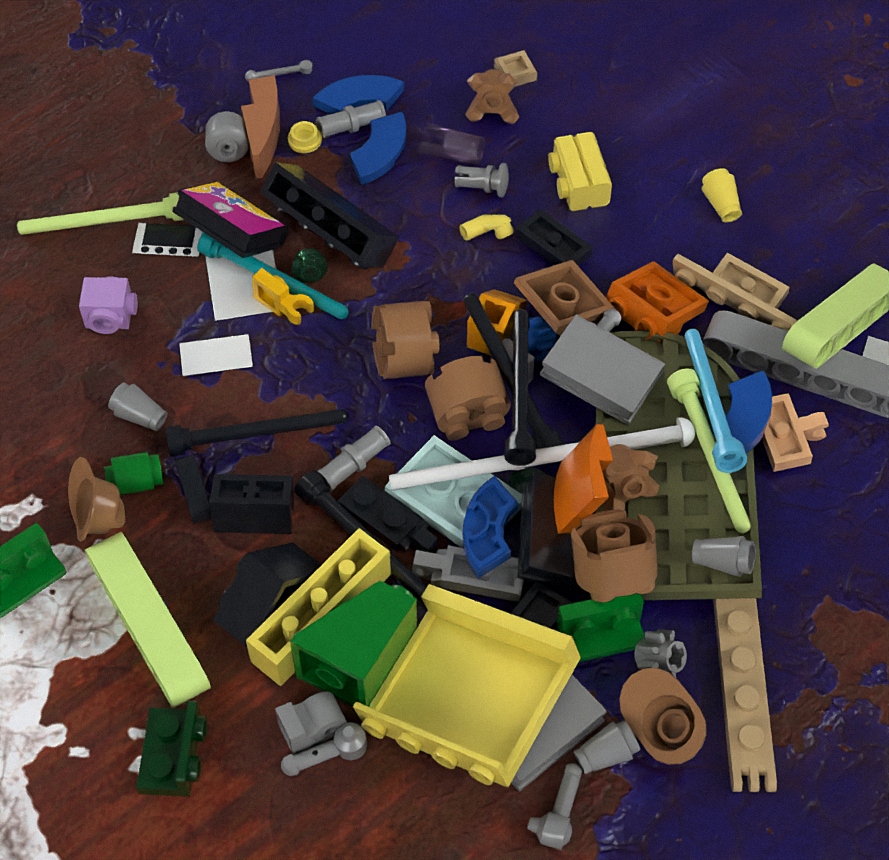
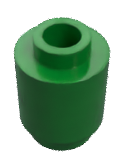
(134, 472)

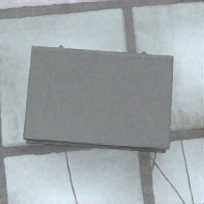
(602, 369)
(569, 722)

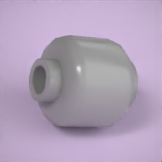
(225, 134)

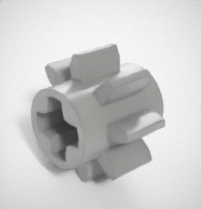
(661, 652)

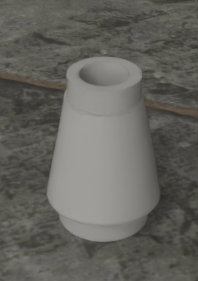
(137, 407)
(725, 554)
(607, 748)

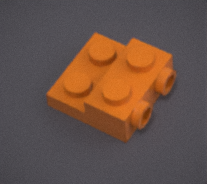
(655, 300)

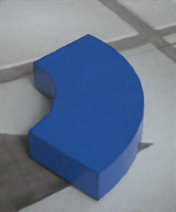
(358, 92)
(381, 149)
(749, 409)
(485, 527)

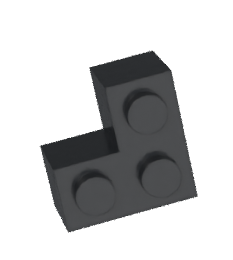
(262, 586)

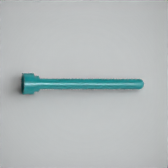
(212, 248)

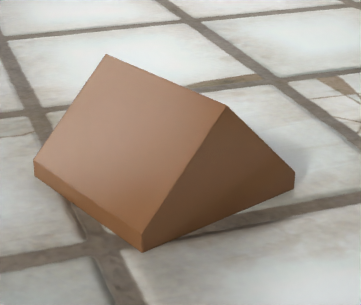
(562, 293)

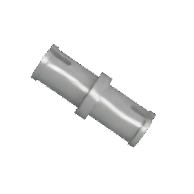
(350, 118)
(354, 457)

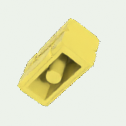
(580, 171)

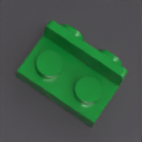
(26, 568)
(603, 627)

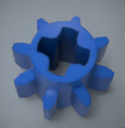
(540, 338)

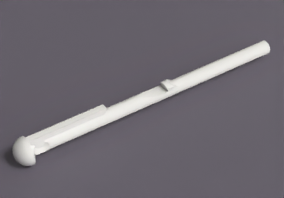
(682, 432)

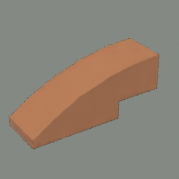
(262, 122)

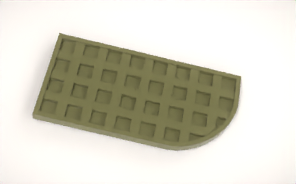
(688, 495)

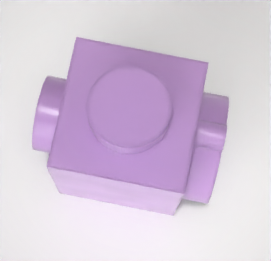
(107, 304)

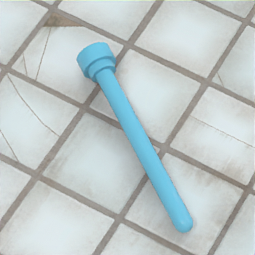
(728, 451)

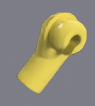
(486, 223)

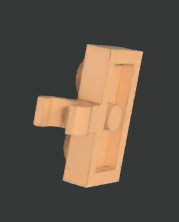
(787, 434)

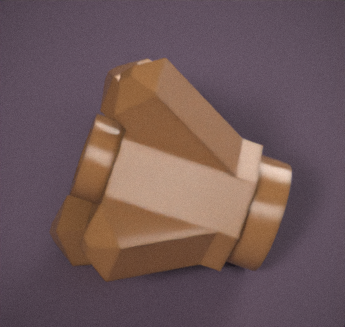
(492, 95)
(628, 476)

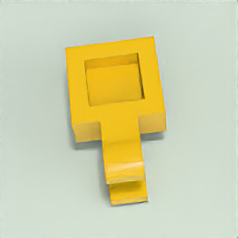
(275, 295)

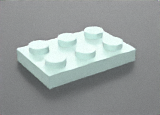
(445, 502)

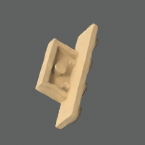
(739, 287)

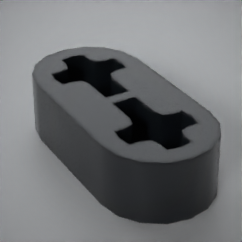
(193, 489)

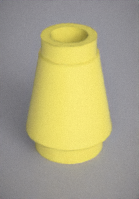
(722, 194)

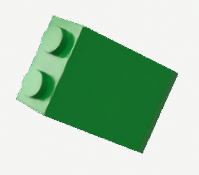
(356, 643)

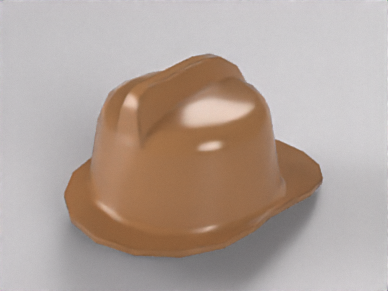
(93, 501)
(663, 716)

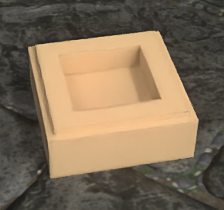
(518, 66)

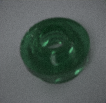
(306, 259)

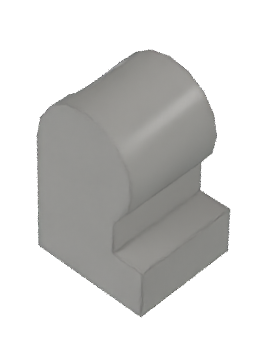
(310, 721)

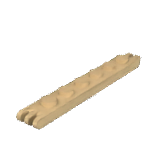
(744, 694)

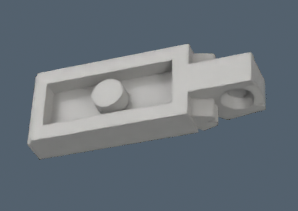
(451, 571)

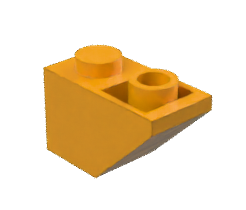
(500, 310)

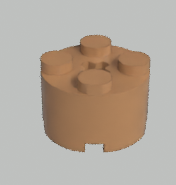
(404, 339)
(468, 397)
(615, 555)

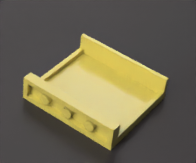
(472, 687)

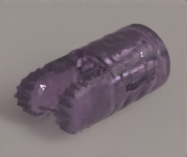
(456, 146)

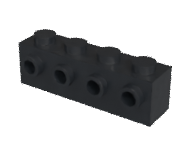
(329, 215)

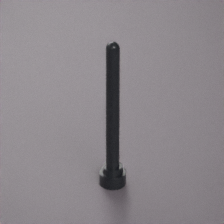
(543, 435)
(183, 439)
(520, 446)
(313, 489)

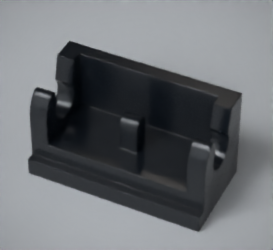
(252, 503)

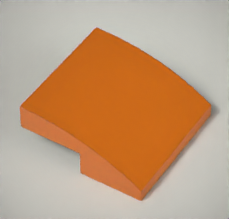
(580, 480)

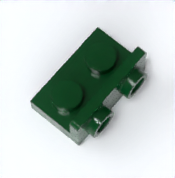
(170, 751)

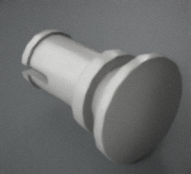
(484, 178)

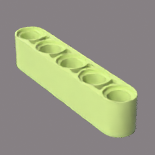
(839, 317)
(147, 620)

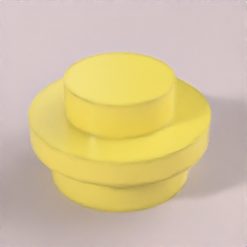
(304, 137)

